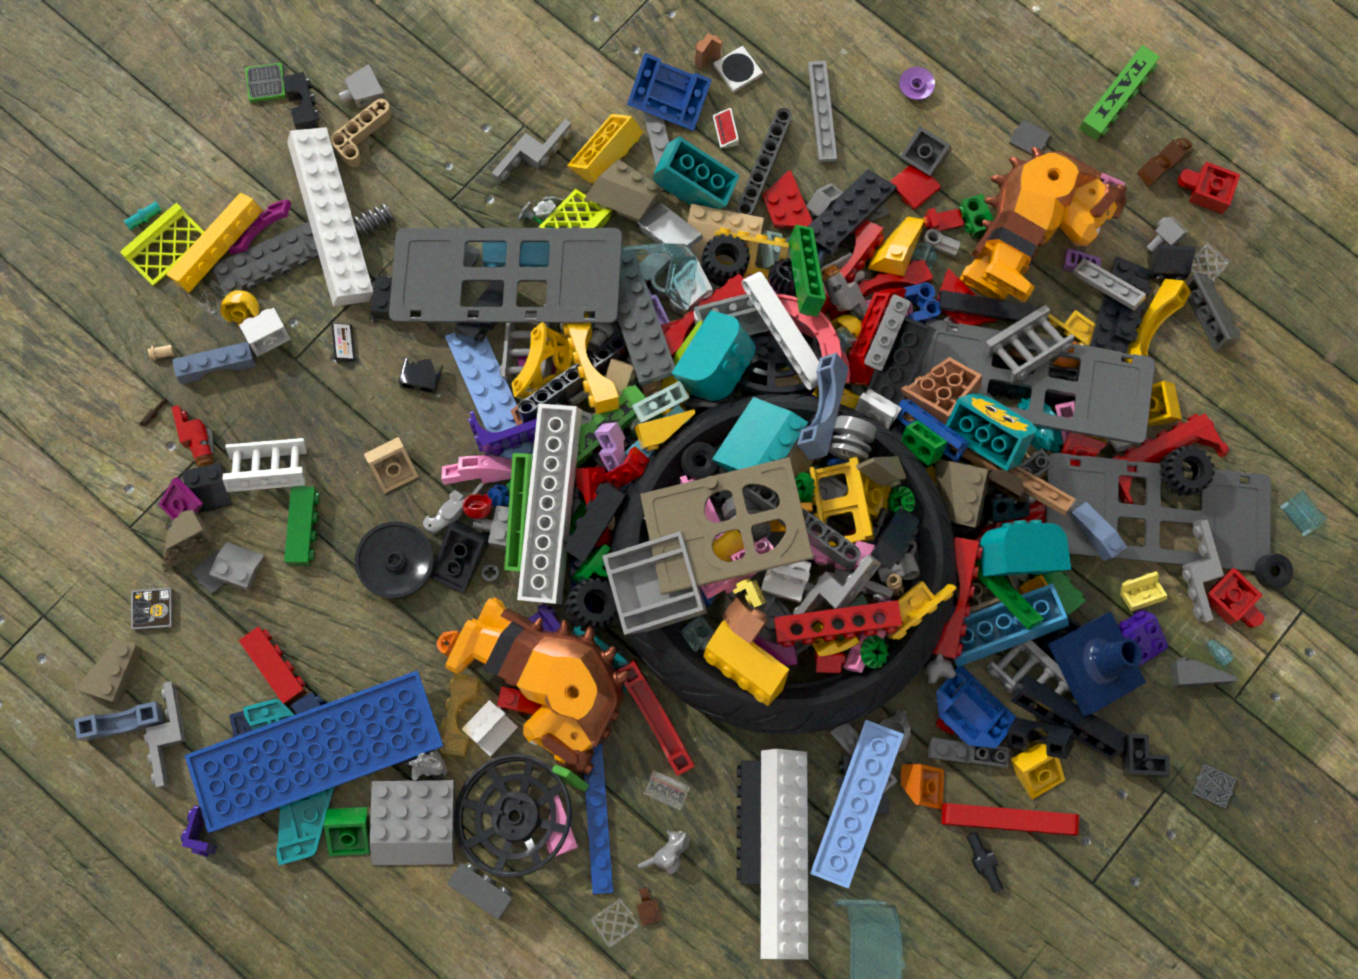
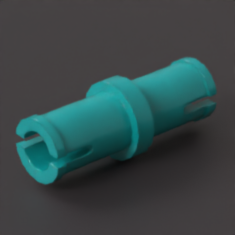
(142, 215)

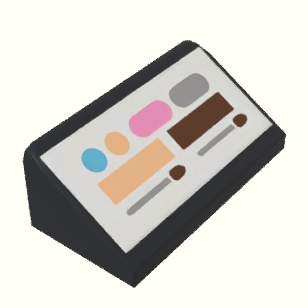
(343, 342)

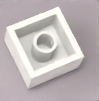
(264, 331)

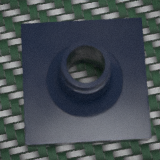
(1098, 663)

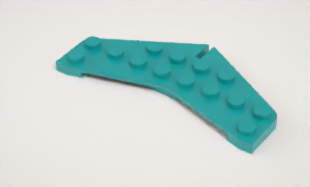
(300, 821)

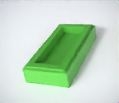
(570, 778)

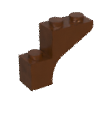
(1169, 157)

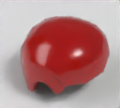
(477, 506)

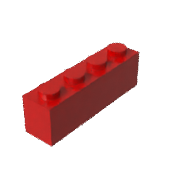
(272, 666)

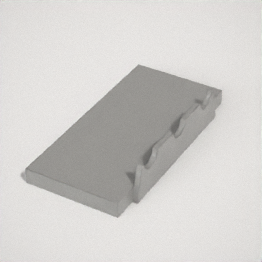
(667, 227)

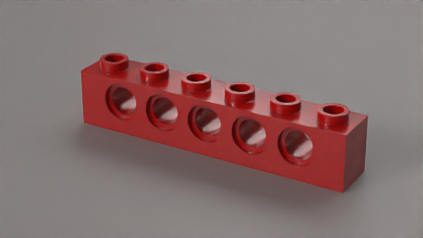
(889, 610)

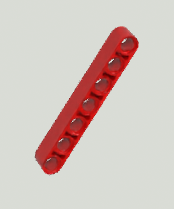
(1010, 819)

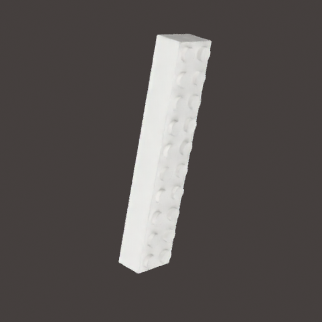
(330, 216)
(549, 503)
(784, 854)

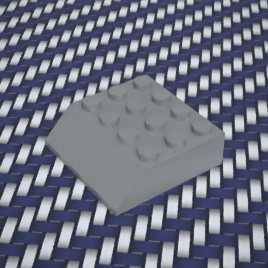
(638, 590)
(412, 822)

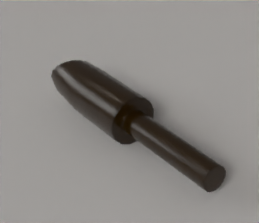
(152, 413)

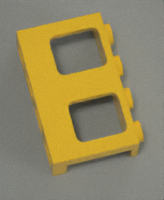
(752, 243)
(854, 502)

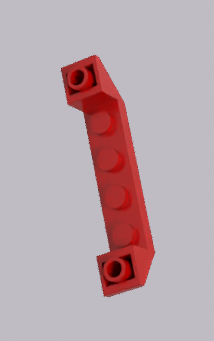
(859, 372)

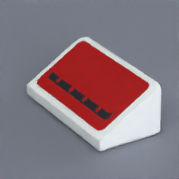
(726, 129)

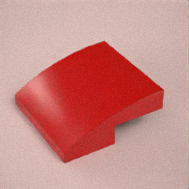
(915, 186)

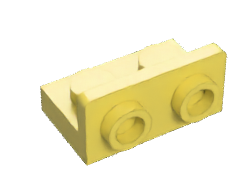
(754, 594)

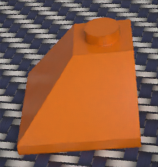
(923, 784)

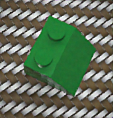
(347, 831)

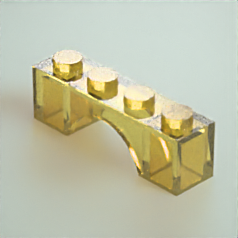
(463, 689)

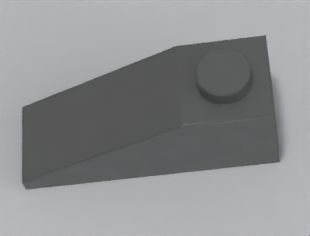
(1195, 673)

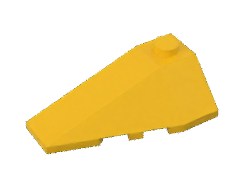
(898, 248)

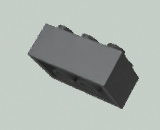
(481, 890)

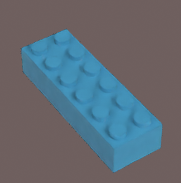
(998, 629)

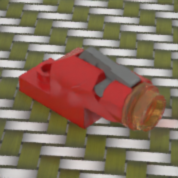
(195, 436)

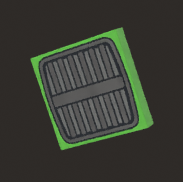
(265, 82)

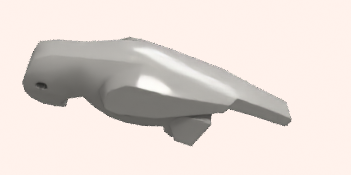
(449, 512)

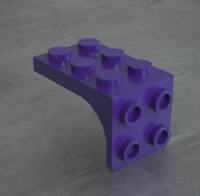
(496, 442)

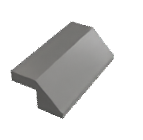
(738, 307)

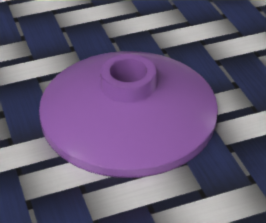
(919, 77)

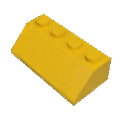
(606, 147)
(746, 664)

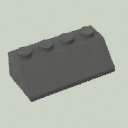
(1211, 312)

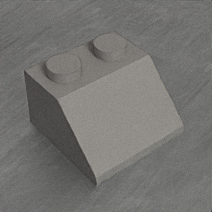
(236, 566)

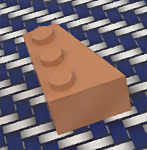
(745, 620)

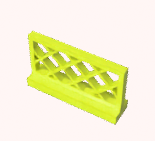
(597, 219)
(151, 235)

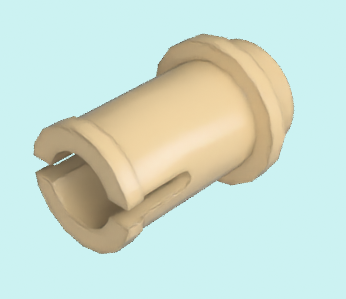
(160, 352)
(895, 582)

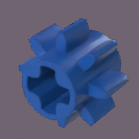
(499, 495)

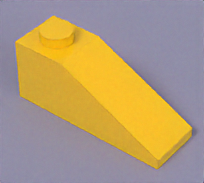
(657, 431)

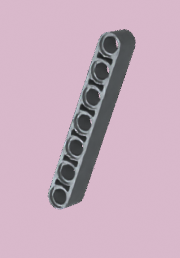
(767, 157)
(820, 541)

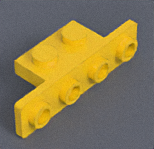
(1077, 325)
(916, 604)

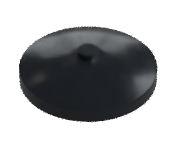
(394, 560)

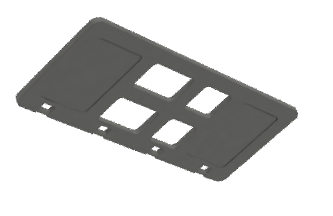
(579, 276)
(1109, 393)
(1235, 511)

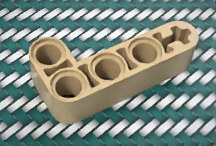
(378, 112)

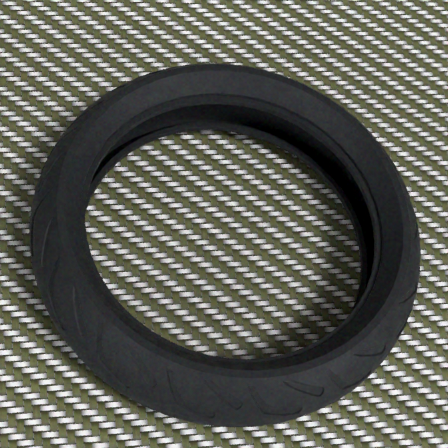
(813, 704)

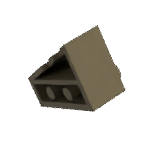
(112, 672)

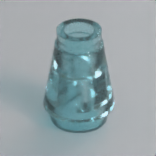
(1219, 652)

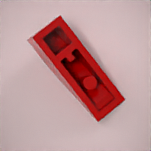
(515, 701)

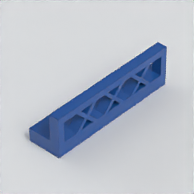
(935, 425)

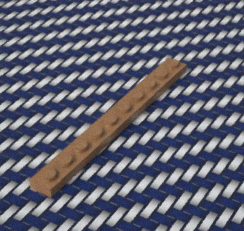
(1032, 484)

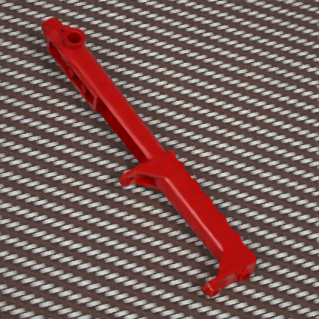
(1197, 430)

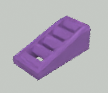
(1077, 255)

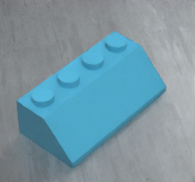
(532, 254)

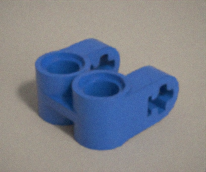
(924, 303)

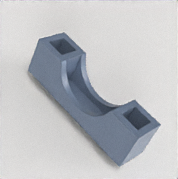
(194, 366)
(107, 725)

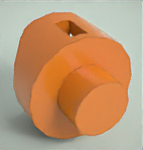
(451, 638)

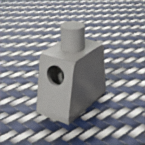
(362, 88)

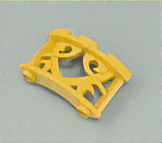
(539, 351)

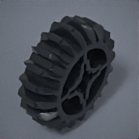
(782, 278)

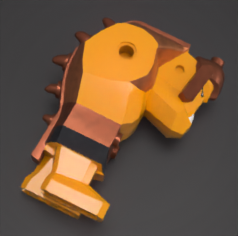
(1029, 208)
(552, 668)

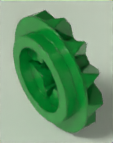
(805, 480)
(906, 497)
(869, 658)

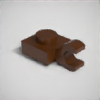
(648, 910)

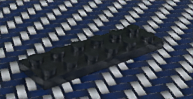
(851, 210)

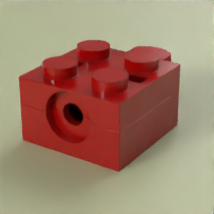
(1210, 187)
(1234, 599)

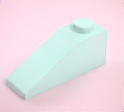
(660, 401)

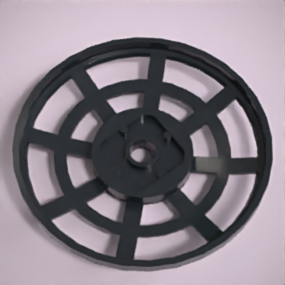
(771, 361)
(502, 811)

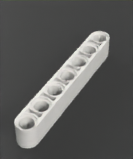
(782, 328)

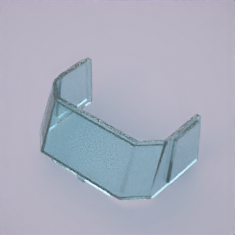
(680, 272)
(874, 939)

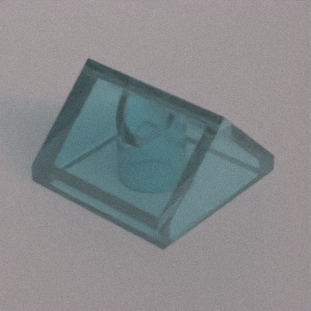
(1303, 513)

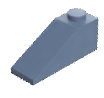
(1098, 531)

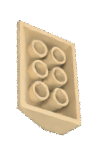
(709, 219)

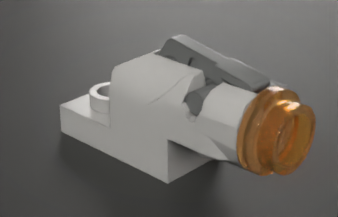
(844, 295)

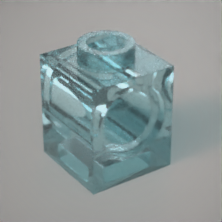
(699, 626)

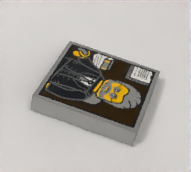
(152, 609)

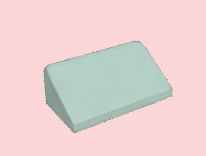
(770, 253)

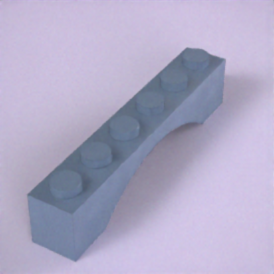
(831, 379)

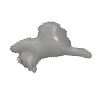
(938, 667)
(668, 856)

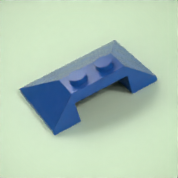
(668, 92)
(973, 710)

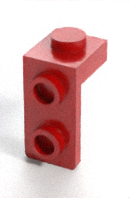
(944, 220)
(629, 470)

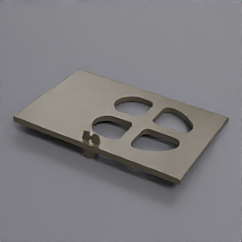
(683, 510)

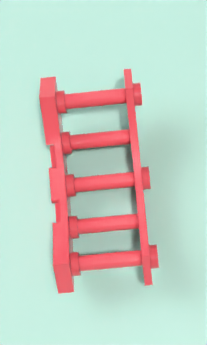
(815, 326)

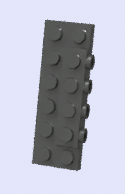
(267, 260)

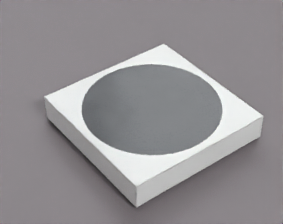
(737, 69)

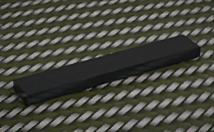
(984, 306)

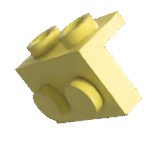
(1142, 591)

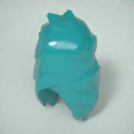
(1044, 438)

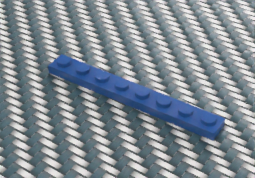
(598, 826)

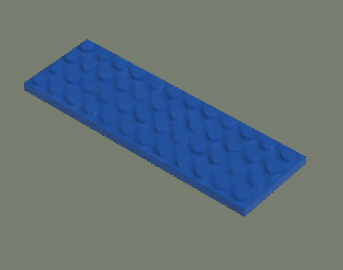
(313, 751)

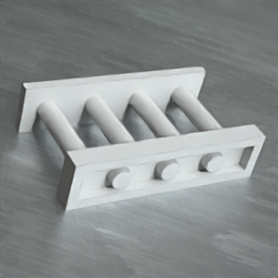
(265, 479)

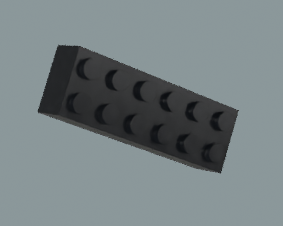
(903, 361)

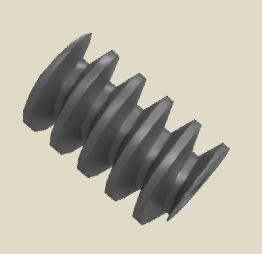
(373, 219)

